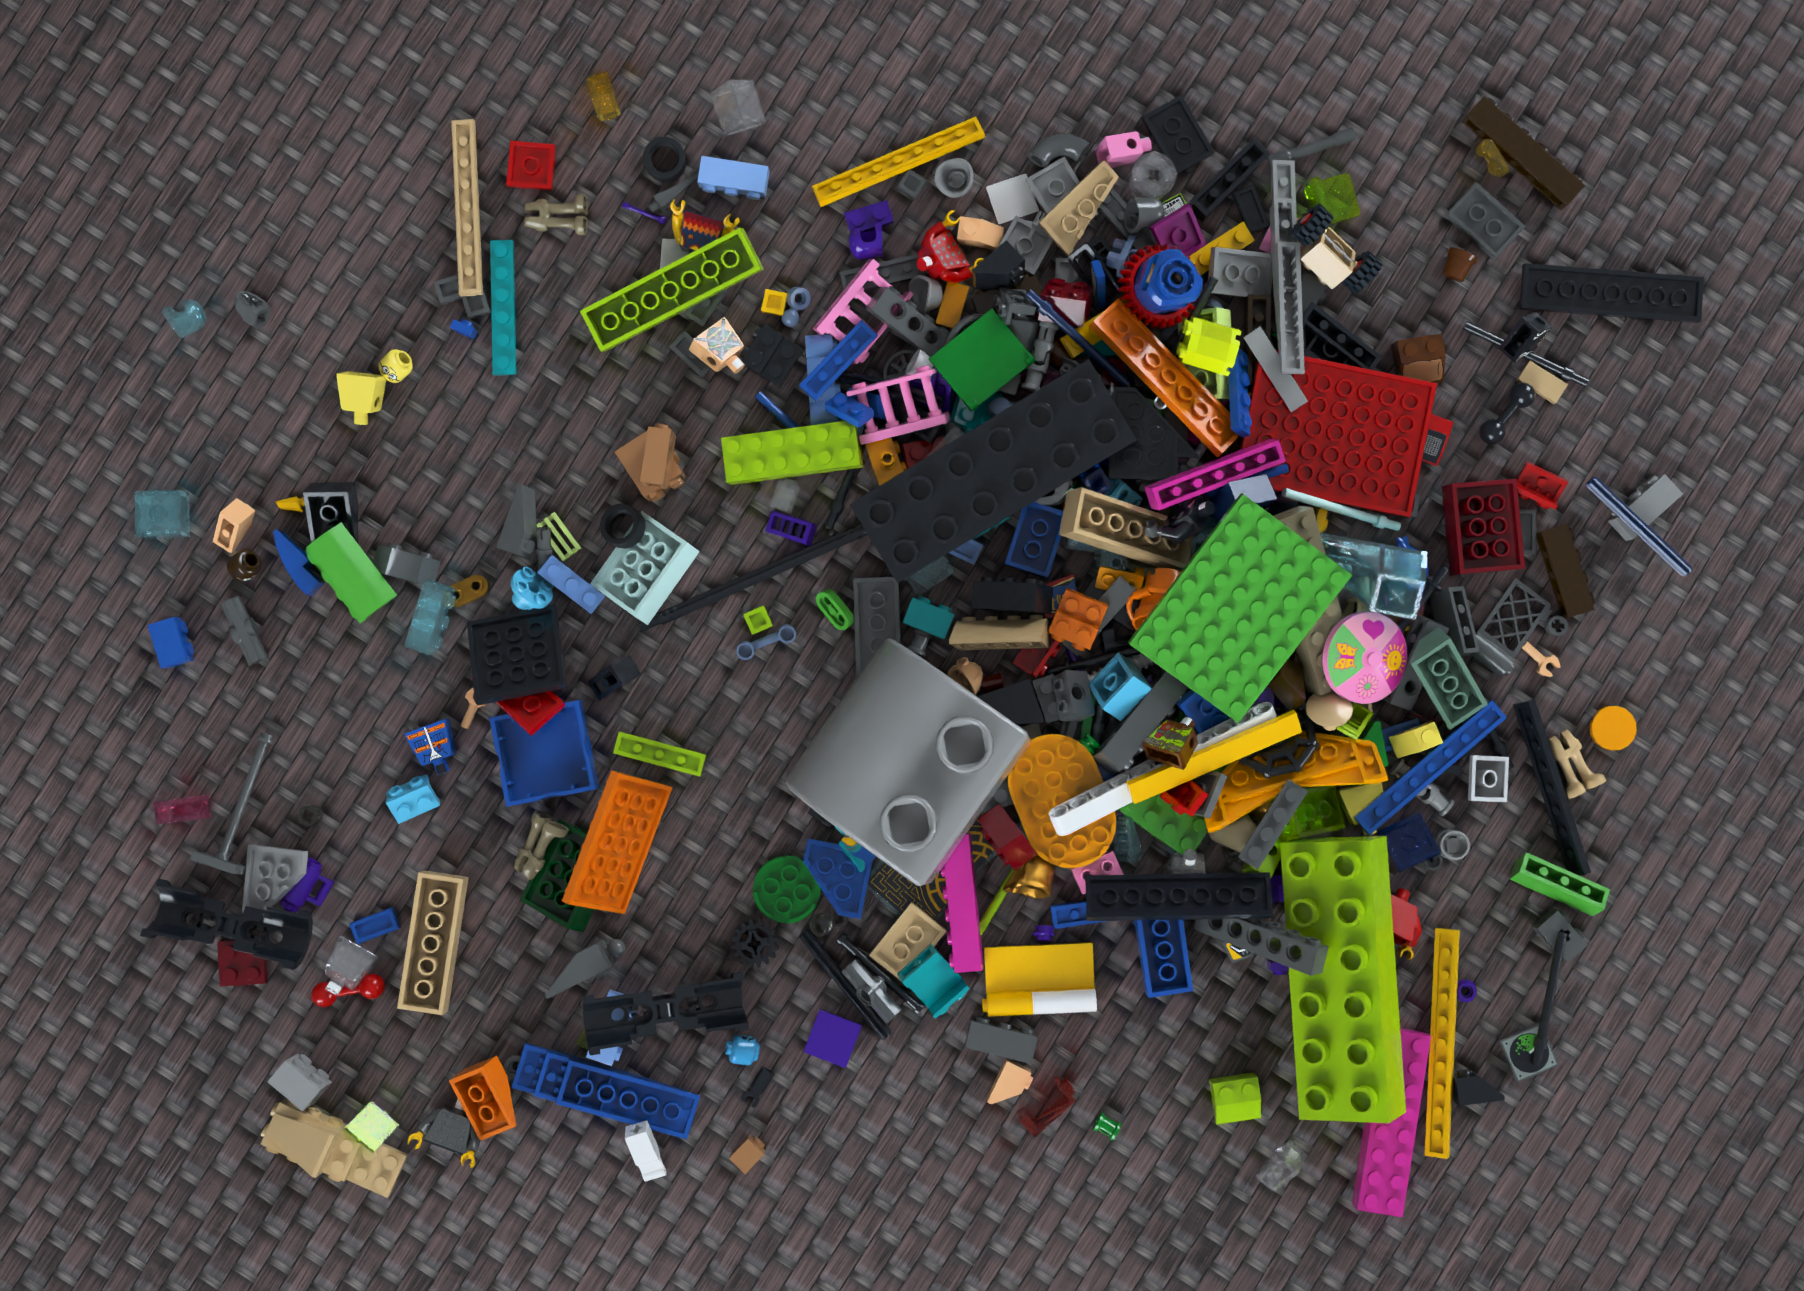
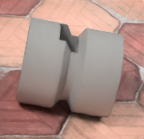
(1452, 844)

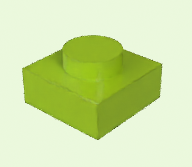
(758, 620)

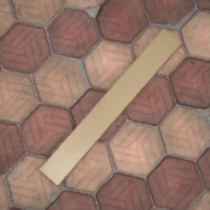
(467, 207)

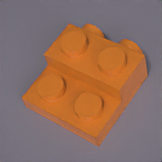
(1077, 619)

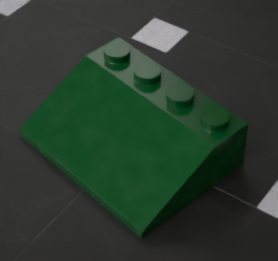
(549, 885)

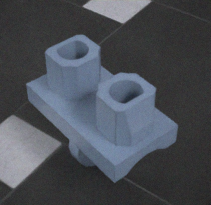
(1120, 253)

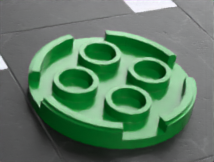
(785, 889)

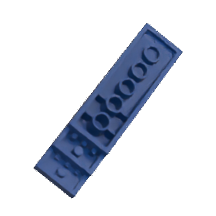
(604, 1090)

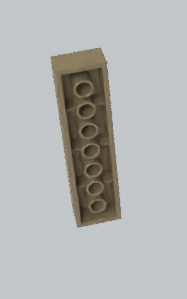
(1310, 650)

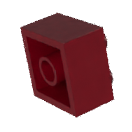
(1069, 300)
(1006, 838)

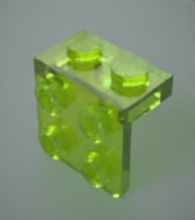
(1335, 195)

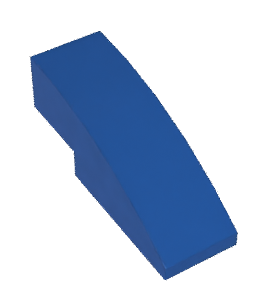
(297, 563)

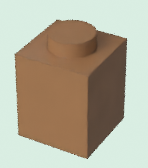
(748, 1153)

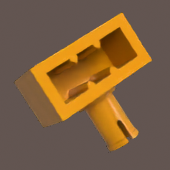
(885, 459)

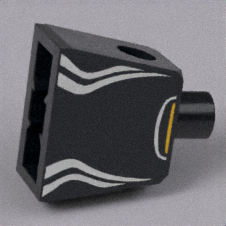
(1530, 331)

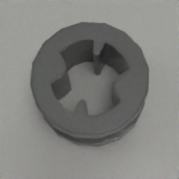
(1552, 631)

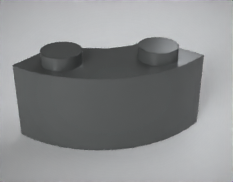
(405, 565)

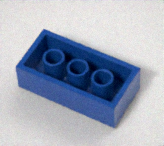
(1163, 957)

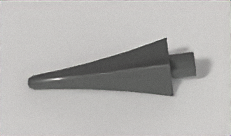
(664, 198)

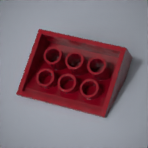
(1483, 526)

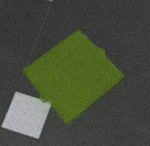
(371, 1126)

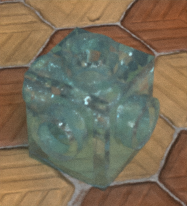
(1105, 558)

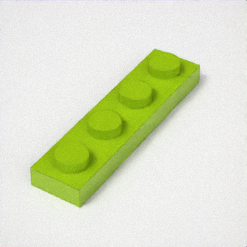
(659, 754)

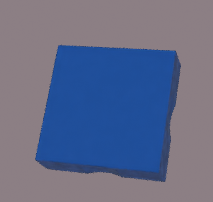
(549, 762)

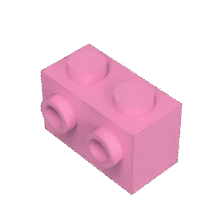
(1105, 865)

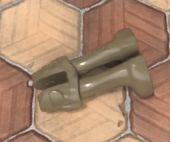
(546, 209)
(531, 861)

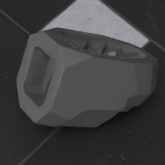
(252, 309)

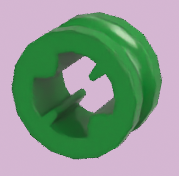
(1089, 743)

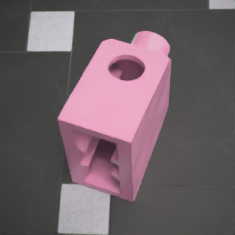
(1122, 148)

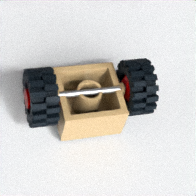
(1330, 255)

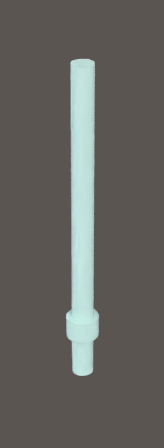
(1377, 520)

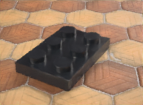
(1178, 134)

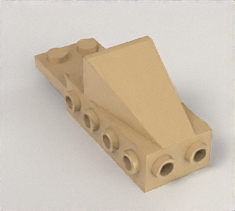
(324, 1146)

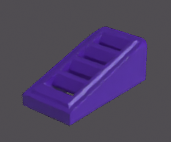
(809, 532)

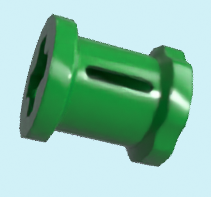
(1107, 1126)

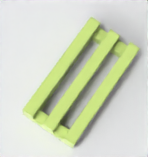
(547, 521)

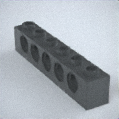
(1312, 955)

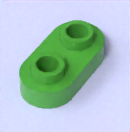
(834, 609)

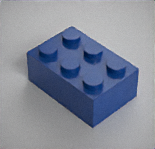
(1035, 540)

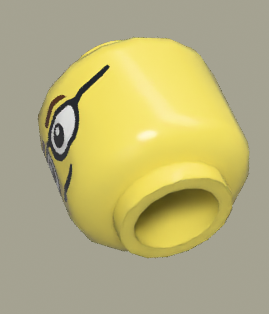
(395, 366)

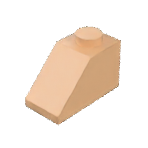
(979, 233)
(233, 525)
(1009, 1081)

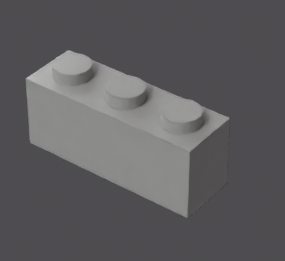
(1648, 503)

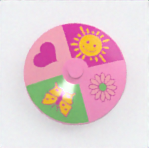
(1364, 657)

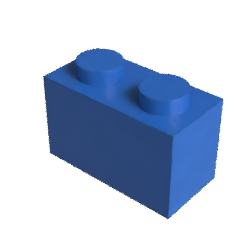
(171, 642)

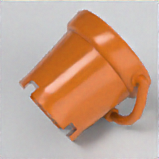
(1154, 589)

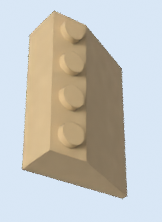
(1000, 634)

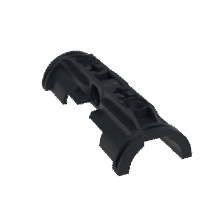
(179, 903)
(723, 1014)

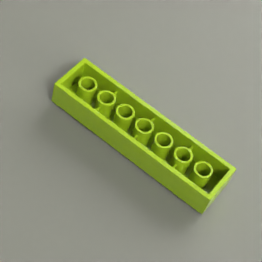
(672, 289)

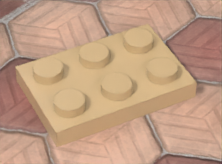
(907, 939)

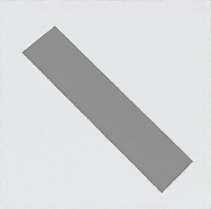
(1270, 363)

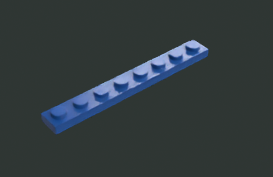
(1429, 767)

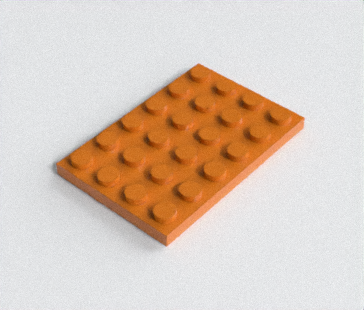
(617, 843)

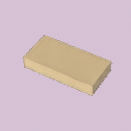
(1542, 381)

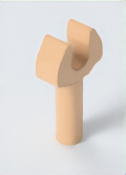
(1542, 661)
(467, 720)

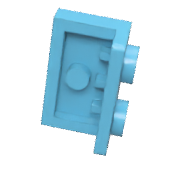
(411, 798)

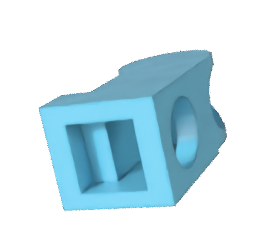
(1123, 492)

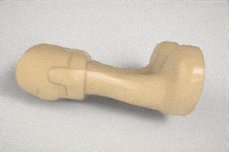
(1572, 751)

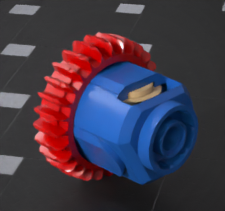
(1159, 284)

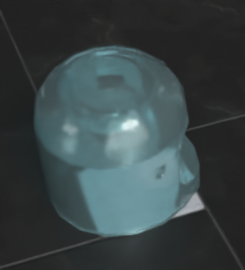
(187, 321)

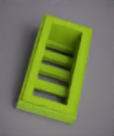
(1357, 722)

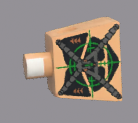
(719, 347)

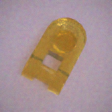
(1496, 163)

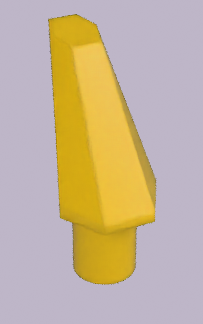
(293, 504)

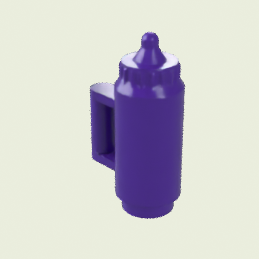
(300, 892)

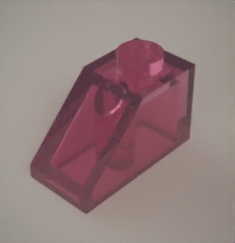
(182, 809)

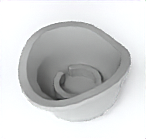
(954, 177)
(926, 293)

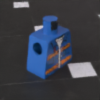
(433, 744)

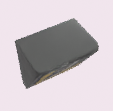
(1236, 953)

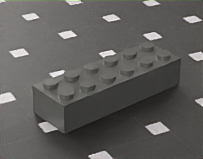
(1127, 738)

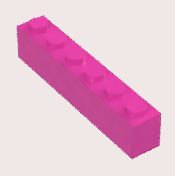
(1214, 474)
(962, 909)

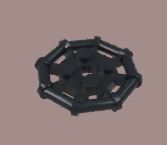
(1285, 749)

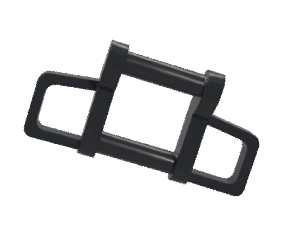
(1083, 276)

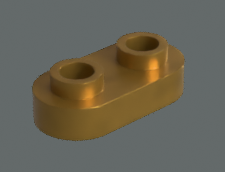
(467, 592)

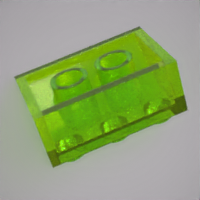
(1316, 815)

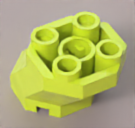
(1208, 345)

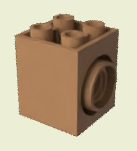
(632, 457)

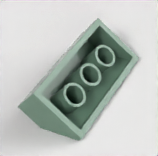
(1446, 678)

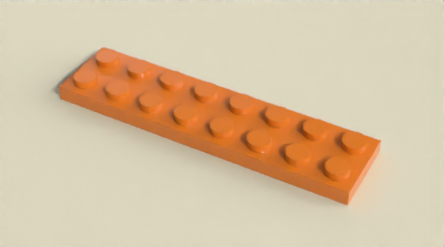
(1166, 376)

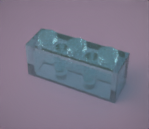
(430, 617)

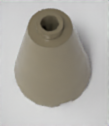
(1235, 834)

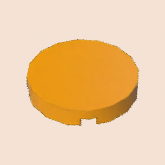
(1613, 728)

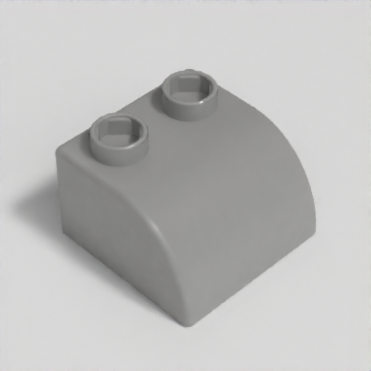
(907, 762)

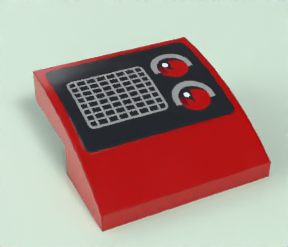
(1436, 439)

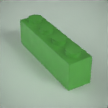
(1559, 884)

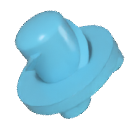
(530, 589)

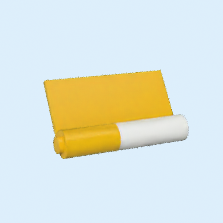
(1039, 979)

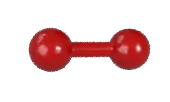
(370, 987)

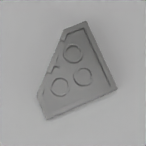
(271, 874)

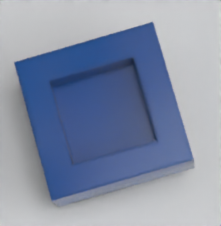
(464, 327)

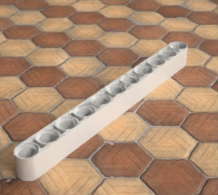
(1114, 792)

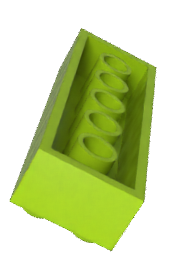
(791, 452)

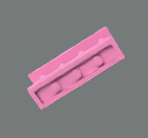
(841, 307)
(914, 421)

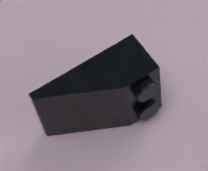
(329, 505)

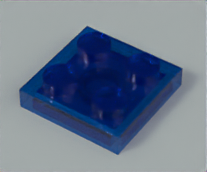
(1409, 842)

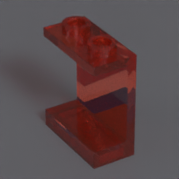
(1036, 1126)

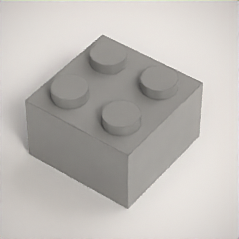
(300, 1081)

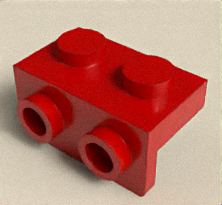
(1540, 485)
(1034, 660)
(1185, 798)

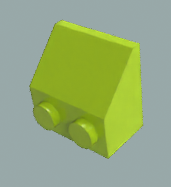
(1236, 1098)

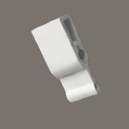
(644, 1150)

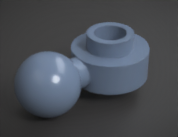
(790, 316)

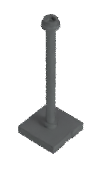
(221, 858)

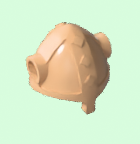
(967, 674)

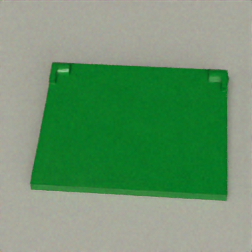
(981, 360)

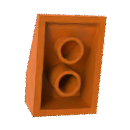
(485, 1097)

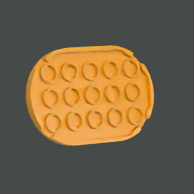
(1043, 778)

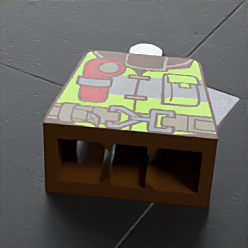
(1172, 743)

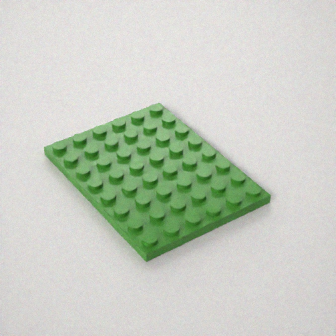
(1239, 608)

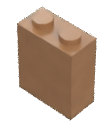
(658, 456)

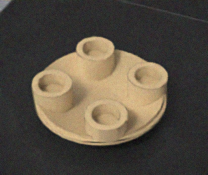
(1329, 710)

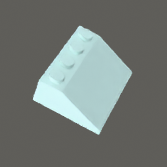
(647, 572)

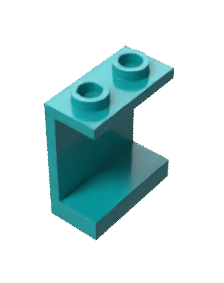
(933, 981)

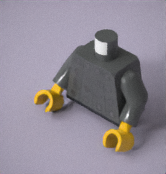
(449, 1130)

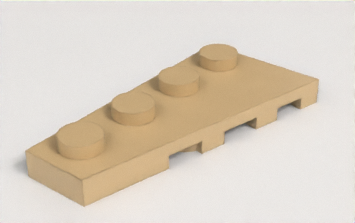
(1071, 216)

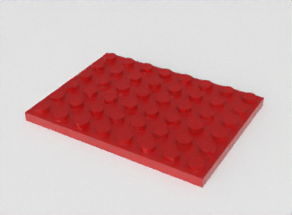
(1354, 437)

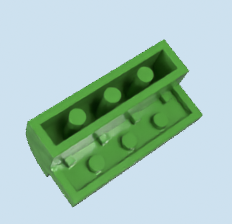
(350, 572)

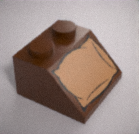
(1420, 358)

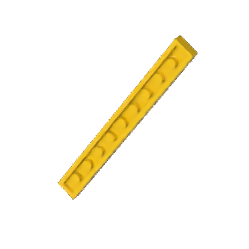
(1235, 238)
(1442, 1043)

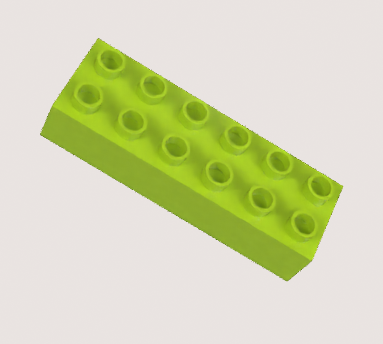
(1350, 1012)

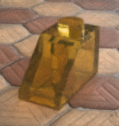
(603, 96)

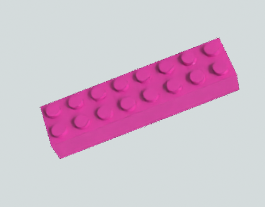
(1389, 1147)

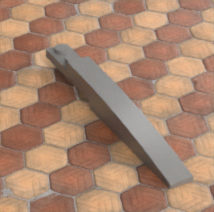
(1286, 268)

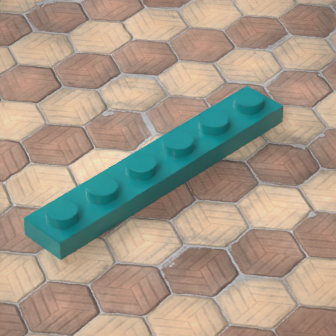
(503, 307)

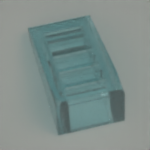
(1126, 852)

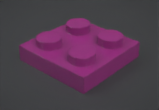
(1179, 230)

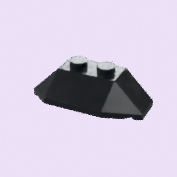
(1331, 341)

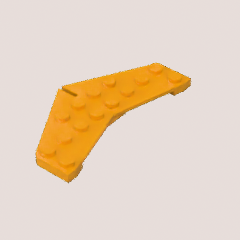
(1335, 763)

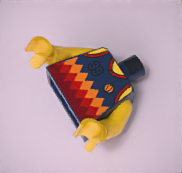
(696, 230)

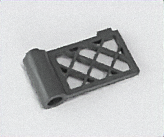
(1495, 653)

